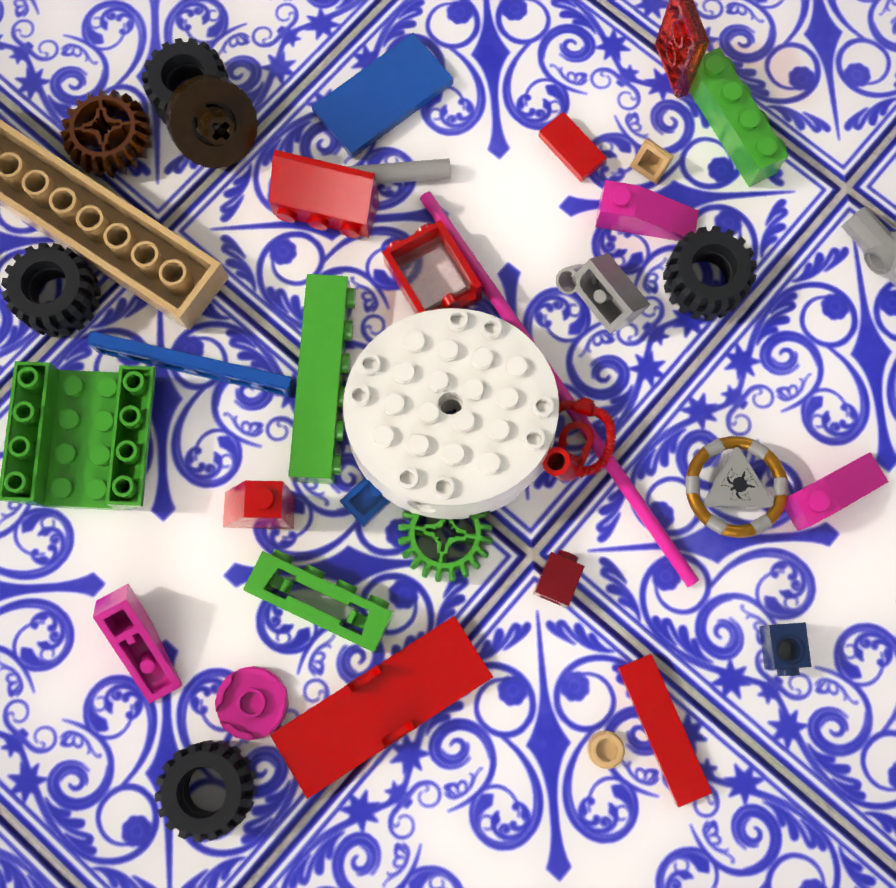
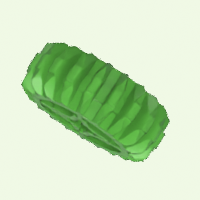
(462, 537)

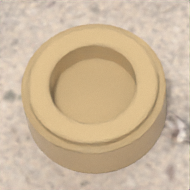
(605, 749)

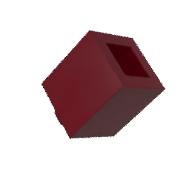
(559, 578)

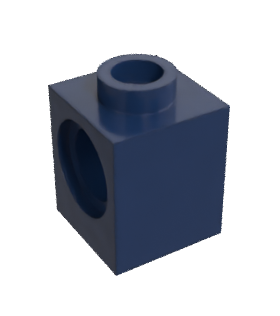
(796, 636)

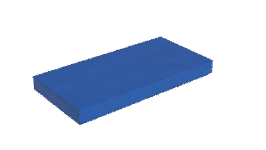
(382, 95)

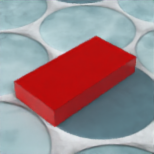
(572, 147)

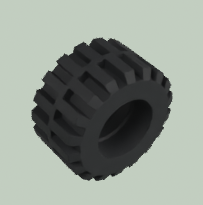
(176, 64)
(721, 251)
(33, 272)
(177, 801)

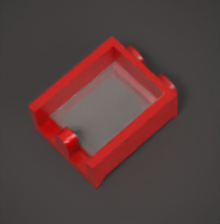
(432, 270)

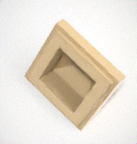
(651, 161)

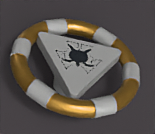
(737, 486)

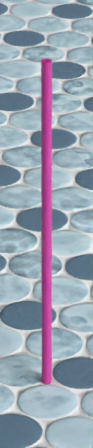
(613, 467)

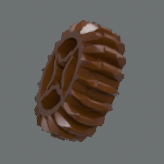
(93, 122)

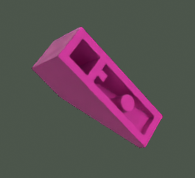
(643, 212)
(834, 491)
(136, 642)

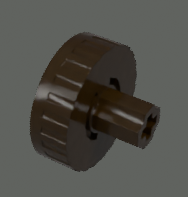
(237, 122)

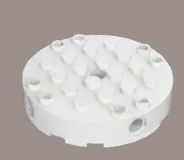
(459, 460)

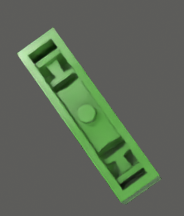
(267, 575)

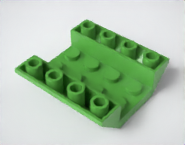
(77, 437)

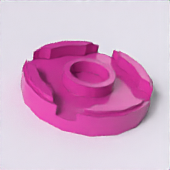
(251, 703)

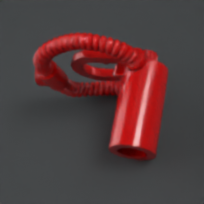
(569, 466)

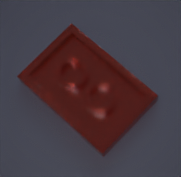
(681, 44)

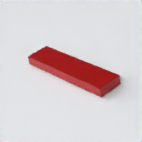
(664, 730)

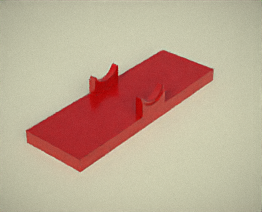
(380, 706)

